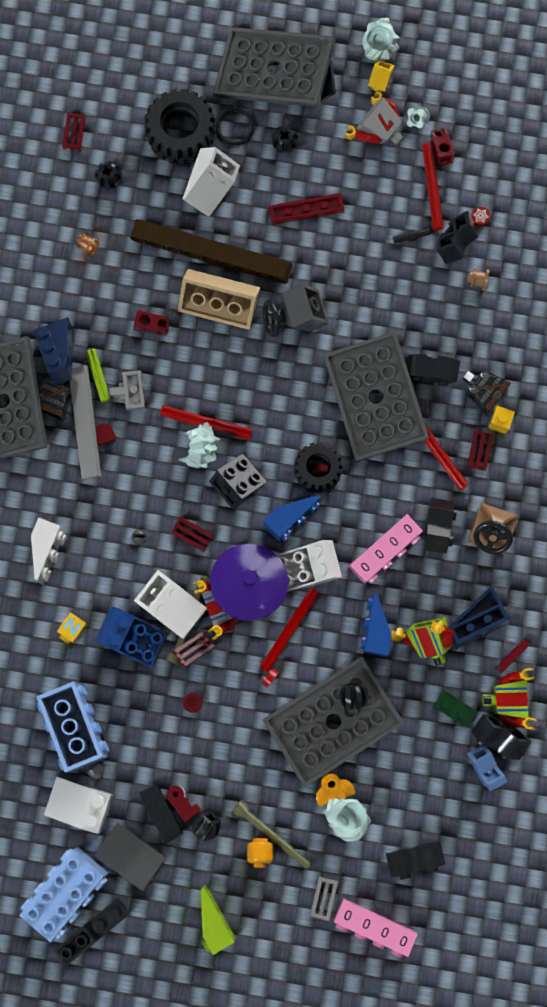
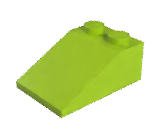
(215, 928)

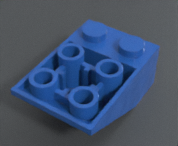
(287, 517)
(377, 630)
(131, 636)

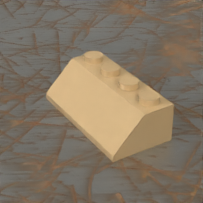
(218, 299)

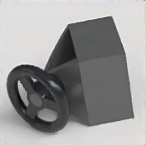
(300, 309)

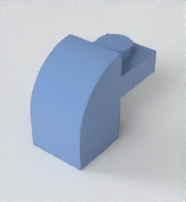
(486, 768)

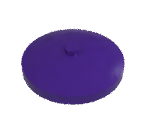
(248, 582)

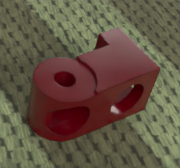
(442, 147)
(151, 323)
(177, 798)

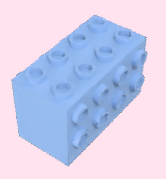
(72, 726)
(63, 894)

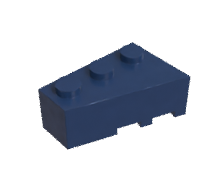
(56, 349)
(479, 619)

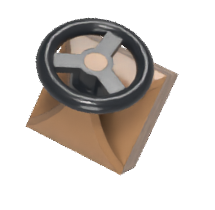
(492, 529)

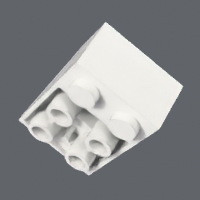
(210, 179)
(45, 543)
(311, 565)
(170, 604)

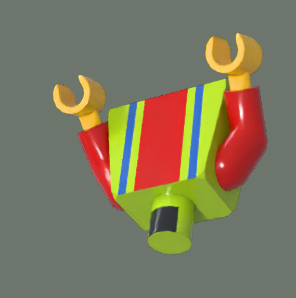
(427, 638)
(511, 699)

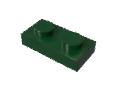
(455, 708)

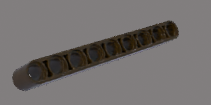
(211, 251)

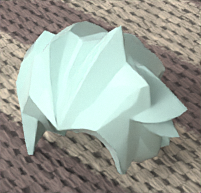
(380, 40)
(201, 447)
(347, 818)

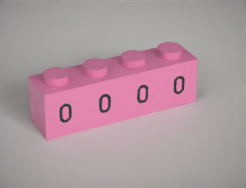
(385, 549)
(374, 927)

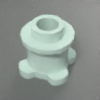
(418, 117)

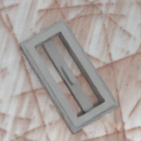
(320, 915)

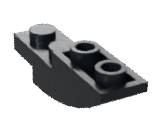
(91, 932)

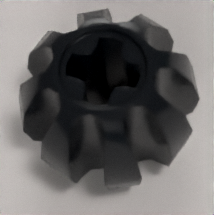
(289, 139)
(104, 170)
(353, 696)
(206, 825)

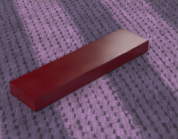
(306, 209)

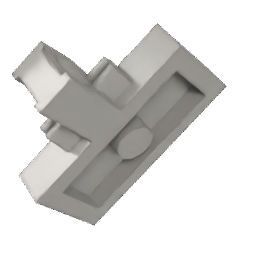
(130, 390)

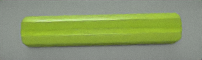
(98, 375)

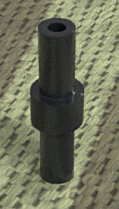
(411, 235)

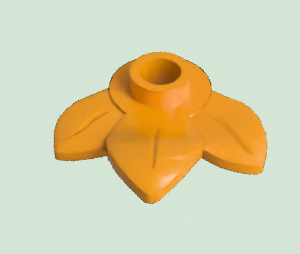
(341, 789)

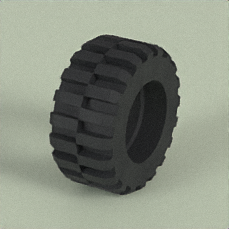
(173, 105)

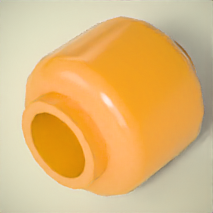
(259, 852)

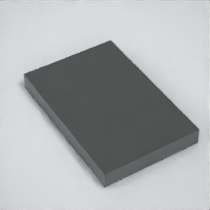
(130, 856)

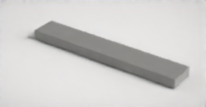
(84, 423)

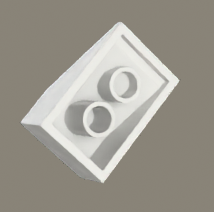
(78, 805)

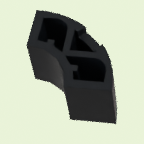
(457, 237)
(428, 369)
(439, 525)
(494, 734)
(415, 859)

